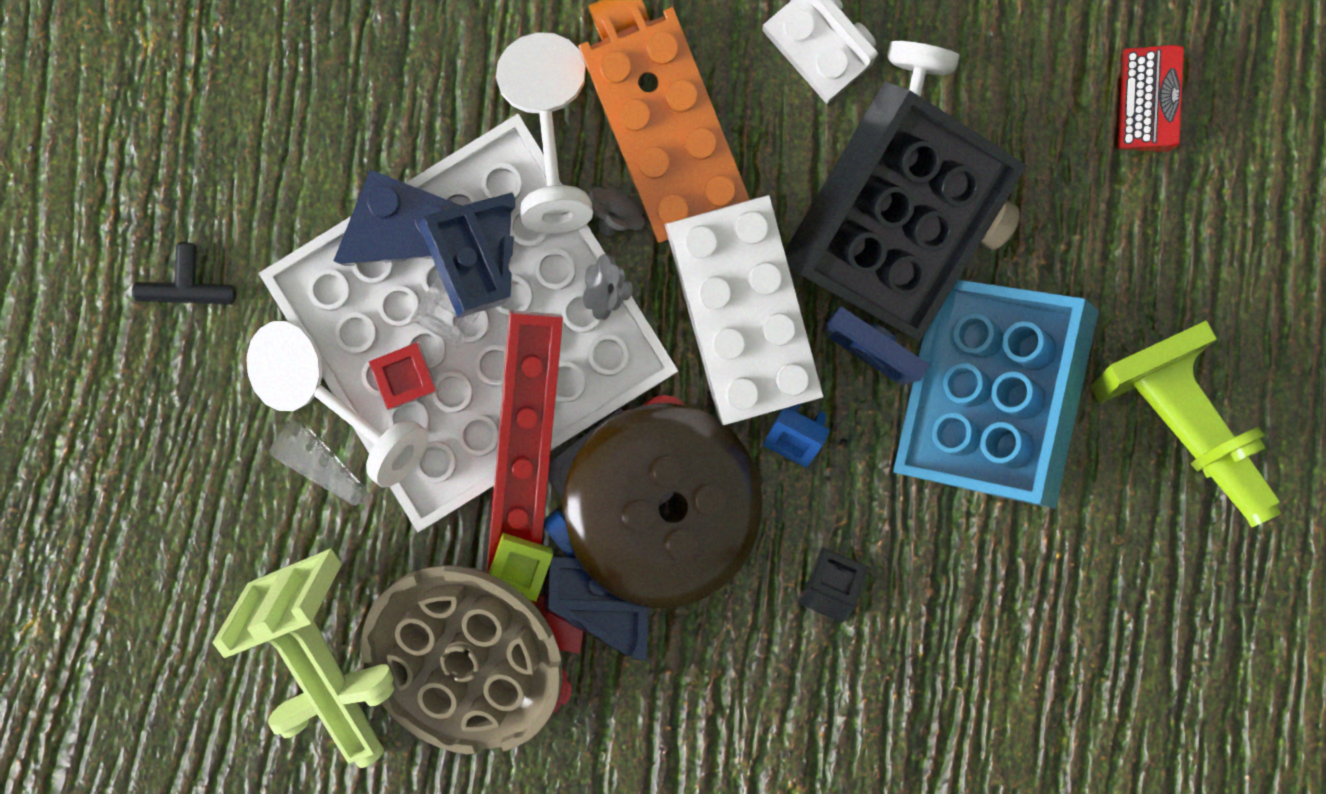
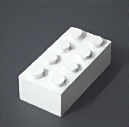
(744, 310)

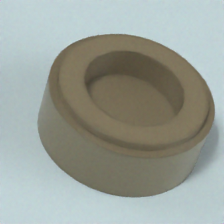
(1002, 227)

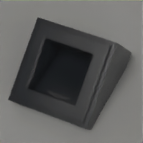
(833, 585)

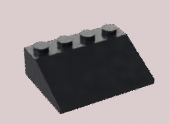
(903, 210)

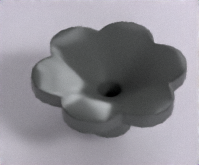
(615, 210)
(605, 287)

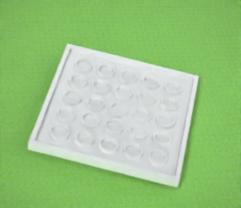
(368, 311)

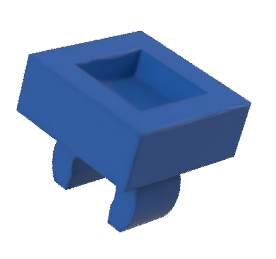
(797, 435)

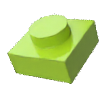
(521, 564)

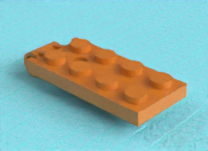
(665, 134)

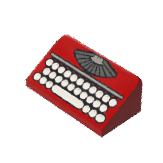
(1151, 98)

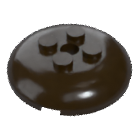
(616, 497)

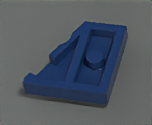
(387, 222)
(473, 252)
(590, 608)

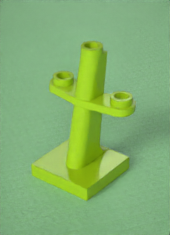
(1168, 384)

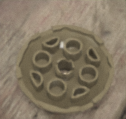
(456, 699)

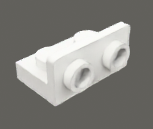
(822, 44)

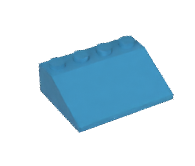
(998, 392)

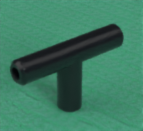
(184, 286)

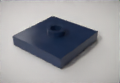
(874, 346)

